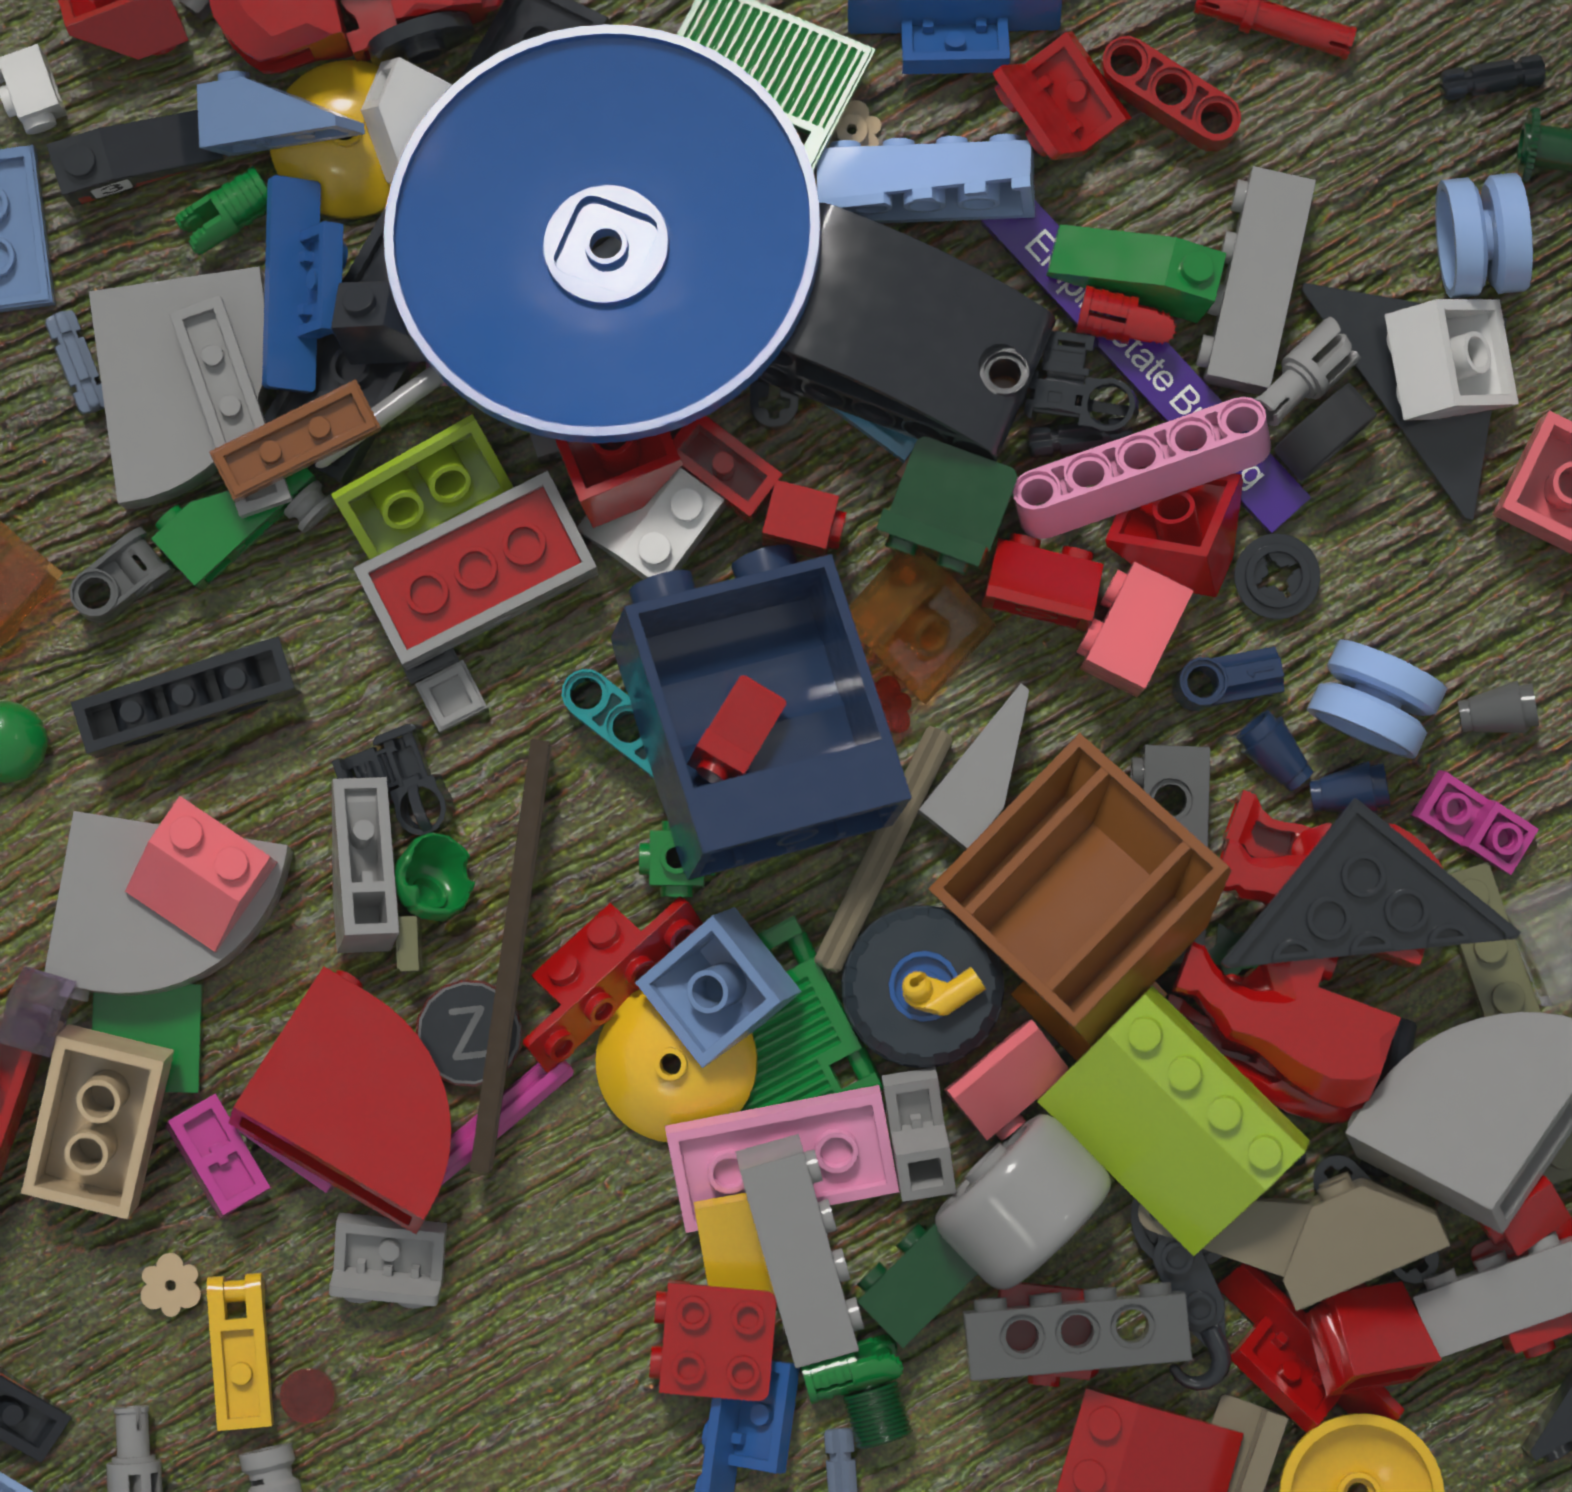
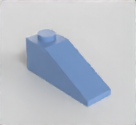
(254, 117)

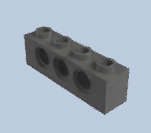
(1187, 772)
(1163, 1340)

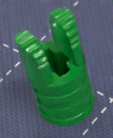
(224, 211)
(855, 1371)

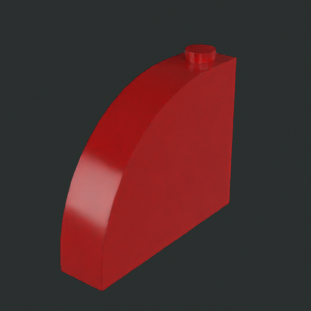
(353, 1101)

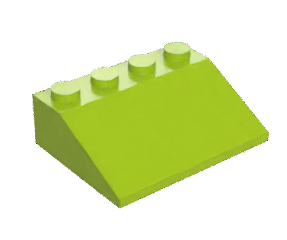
(1174, 1121)

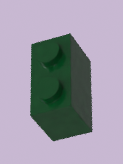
(914, 1284)

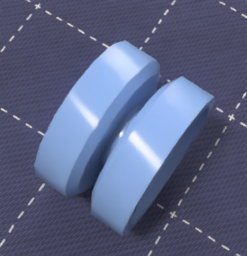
(1483, 235)
(1376, 698)

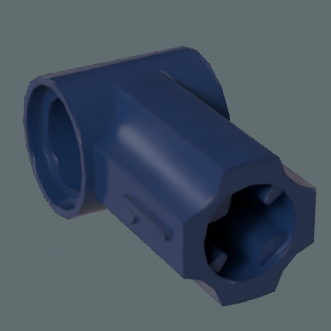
(1232, 678)

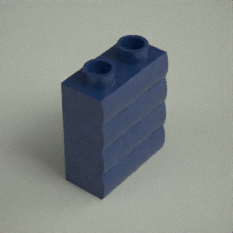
(830, 754)

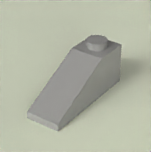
(979, 781)
(363, 866)

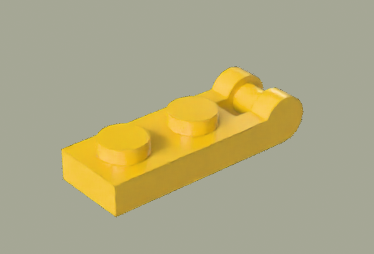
(240, 1354)

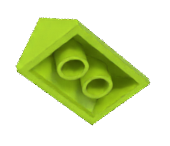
(422, 488)

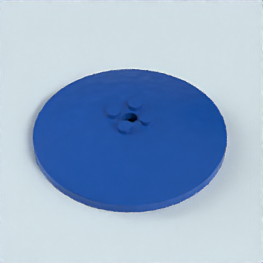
(583, 144)

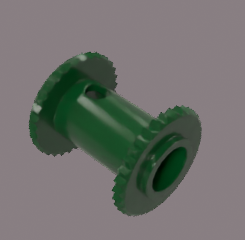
(1543, 146)

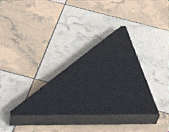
(1447, 447)
(1365, 895)

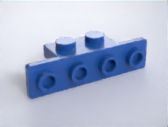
(953, 33)
(300, 282)
(749, 1432)

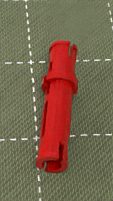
(1282, 23)

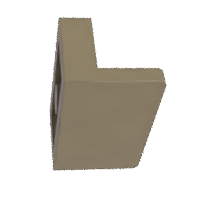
(1260, 1441)

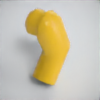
(940, 996)

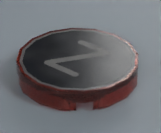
(457, 1028)

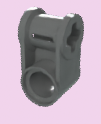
(122, 575)

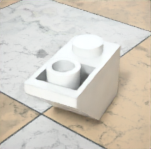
(396, 106)

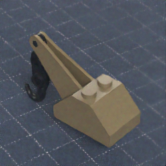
(1315, 1244)

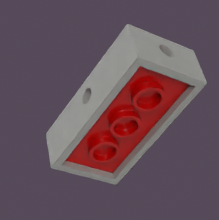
(476, 570)

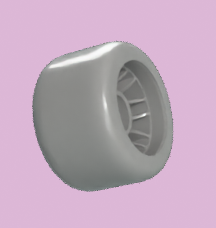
(1023, 1202)

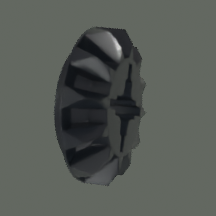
(1283, 552)

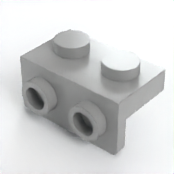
(387, 1262)

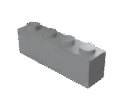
(1257, 281)
(797, 1249)
(1497, 1296)

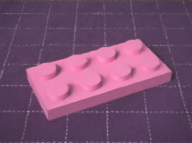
(841, 1127)

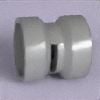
(271, 1469)

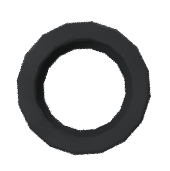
(1325, 432)

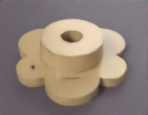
(858, 117)
(158, 1295)

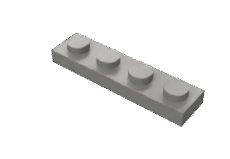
(223, 386)

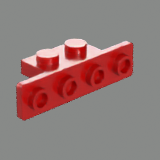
(598, 973)
(1281, 1354)

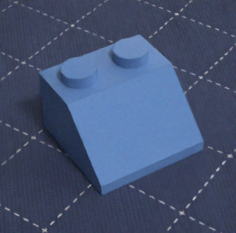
(718, 986)

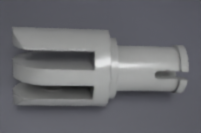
(1309, 370)
(133, 1466)

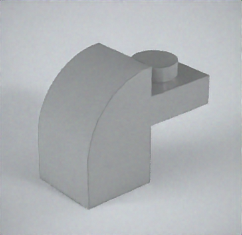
(918, 1134)

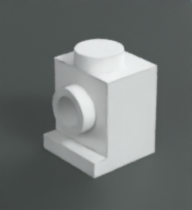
(30, 89)

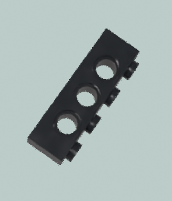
(186, 697)

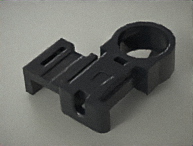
(1066, 381)
(403, 766)

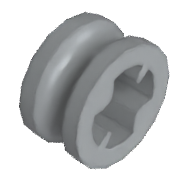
(310, 506)

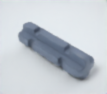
(76, 361)
(840, 1467)

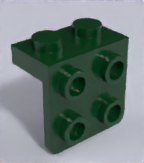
(948, 506)

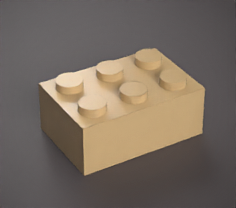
(97, 1121)

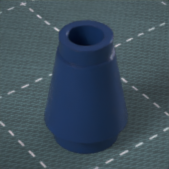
(1274, 750)
(1360, 781)

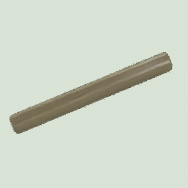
(881, 854)

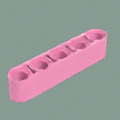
(1160, 449)

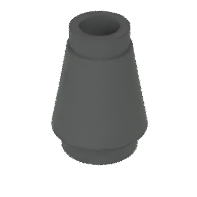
(1500, 710)

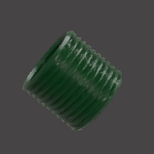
(877, 1415)

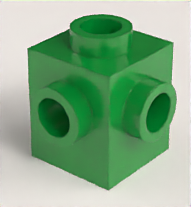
(653, 863)

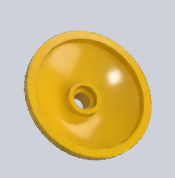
(346, 169)
(648, 1096)
(1362, 1451)

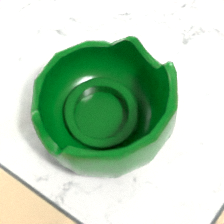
(21, 742)
(433, 877)

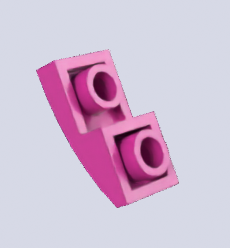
(1474, 822)

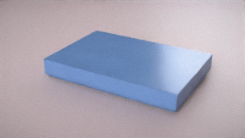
(24, 246)

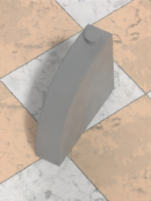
(148, 394)
(118, 942)
(1474, 1113)

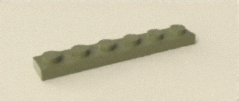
(1502, 982)

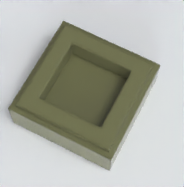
(409, 944)

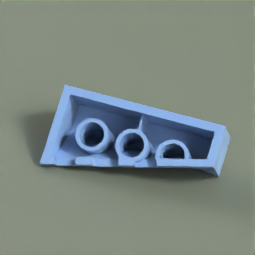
(930, 180)

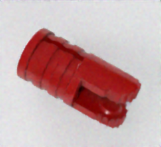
(1140, 321)

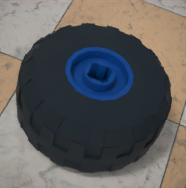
(942, 948)

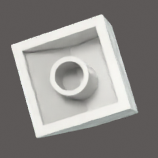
(1450, 358)
(663, 531)

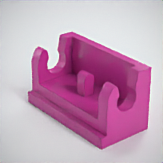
(217, 1156)

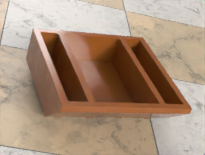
(1085, 888)

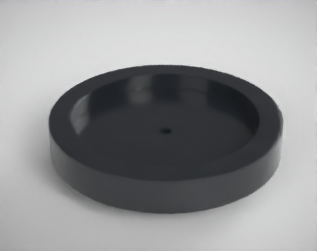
(421, 37)

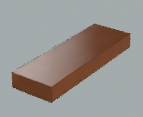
(295, 441)

